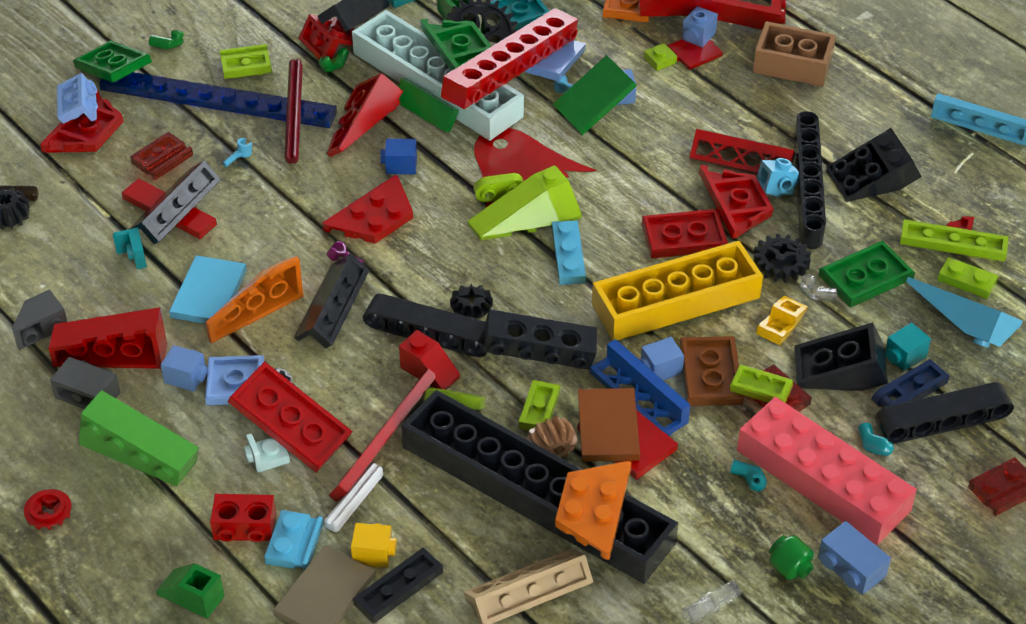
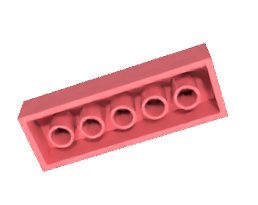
(826, 470)

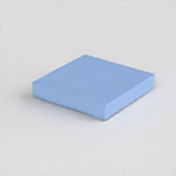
(227, 375)

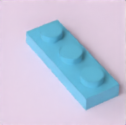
(568, 252)

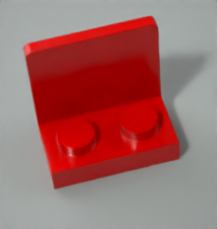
(325, 37)

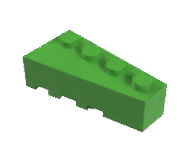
(135, 440)

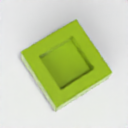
(660, 56)

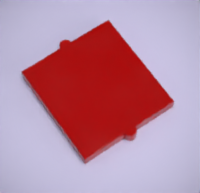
(694, 55)

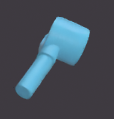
(562, 85)
(242, 151)

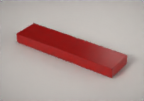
(145, 195)

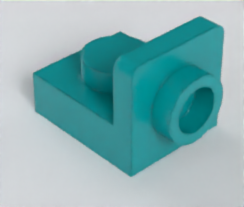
(130, 242)

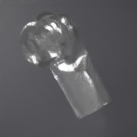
(814, 291)

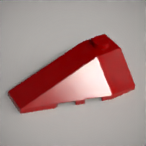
(365, 107)

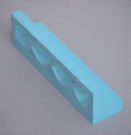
(979, 119)

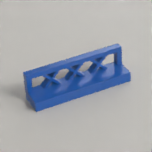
(648, 384)

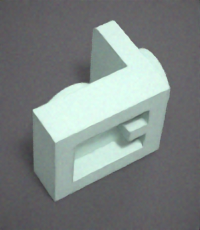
(265, 453)

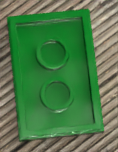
(112, 61)
(594, 95)
(866, 273)

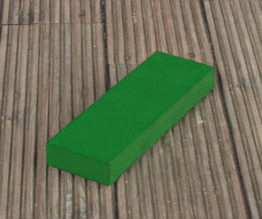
(427, 105)

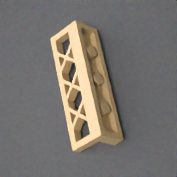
(529, 586)

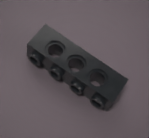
(540, 339)

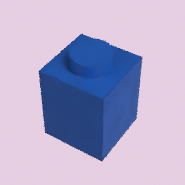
(399, 156)

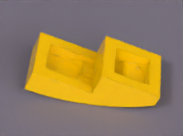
(782, 320)

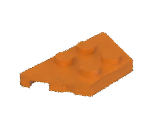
(593, 505)

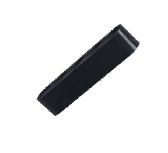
(405, 317)
(944, 412)

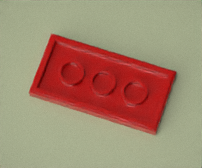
(290, 416)

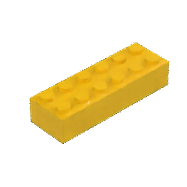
(676, 290)

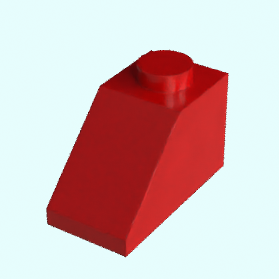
(423, 353)

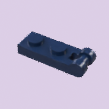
(912, 385)

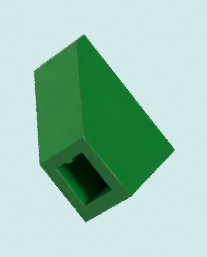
(193, 589)

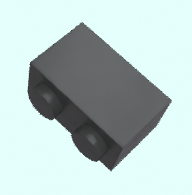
(80, 382)

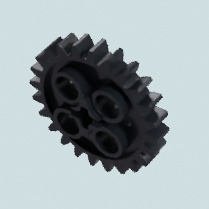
(488, 11)

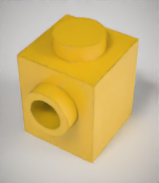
(373, 544)

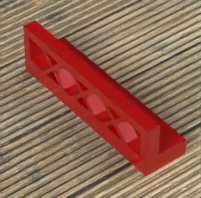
(737, 144)

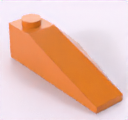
(261, 296)

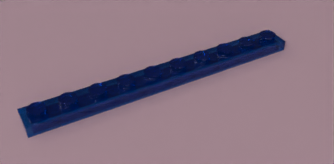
(218, 98)

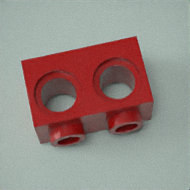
(243, 517)

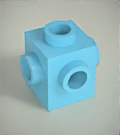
(778, 177)

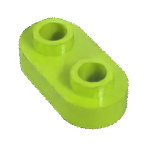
(494, 187)

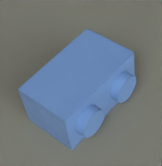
(854, 558)

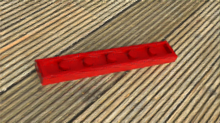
(382, 436)

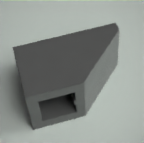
(37, 319)

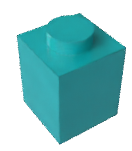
(907, 347)

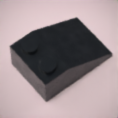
(842, 361)

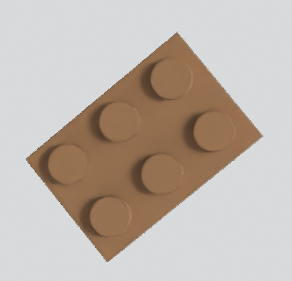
(794, 54)

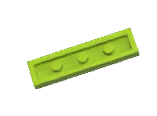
(954, 240)

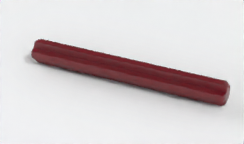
(293, 113)

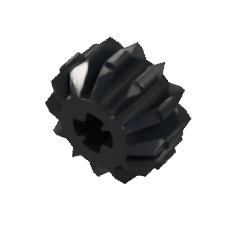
(13, 208)

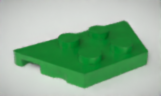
(455, 40)

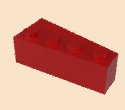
(112, 341)

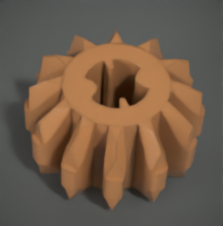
(554, 436)

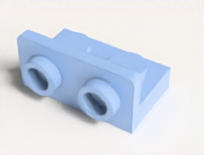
(75, 98)

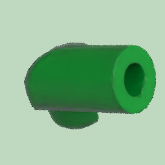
(167, 43)

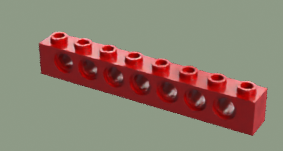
(508, 58)

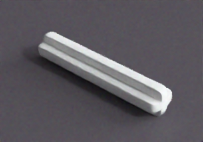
(354, 497)

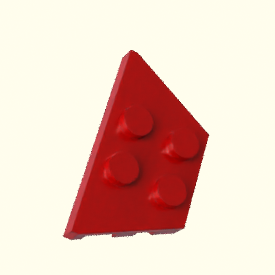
(82, 133)
(737, 199)
(374, 214)

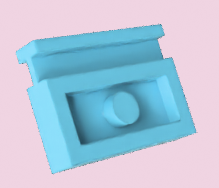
(293, 540)

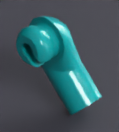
(874, 443)
(753, 474)

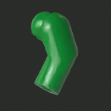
(329, 65)

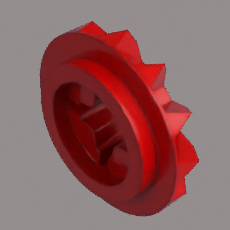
(50, 499)

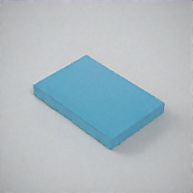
(207, 288)

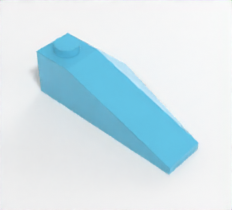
(973, 318)

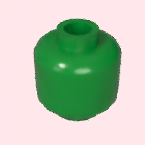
(791, 557)

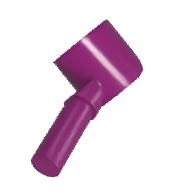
(337, 251)

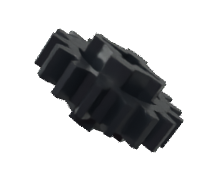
(782, 258)

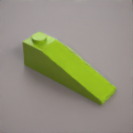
(530, 205)

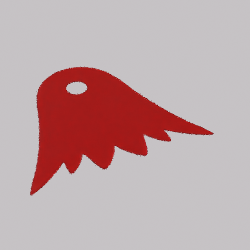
(521, 156)

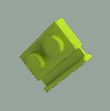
(245, 61)

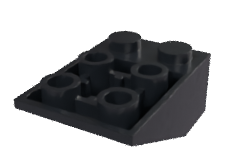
(874, 168)

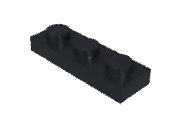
(398, 585)

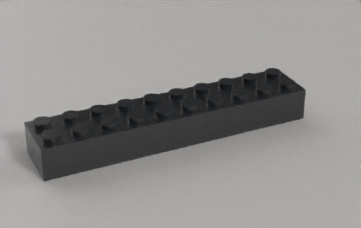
(528, 479)

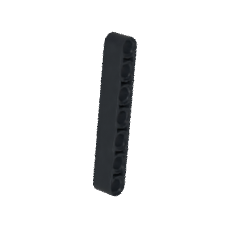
(810, 184)

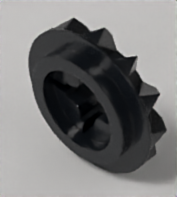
(482, 301)

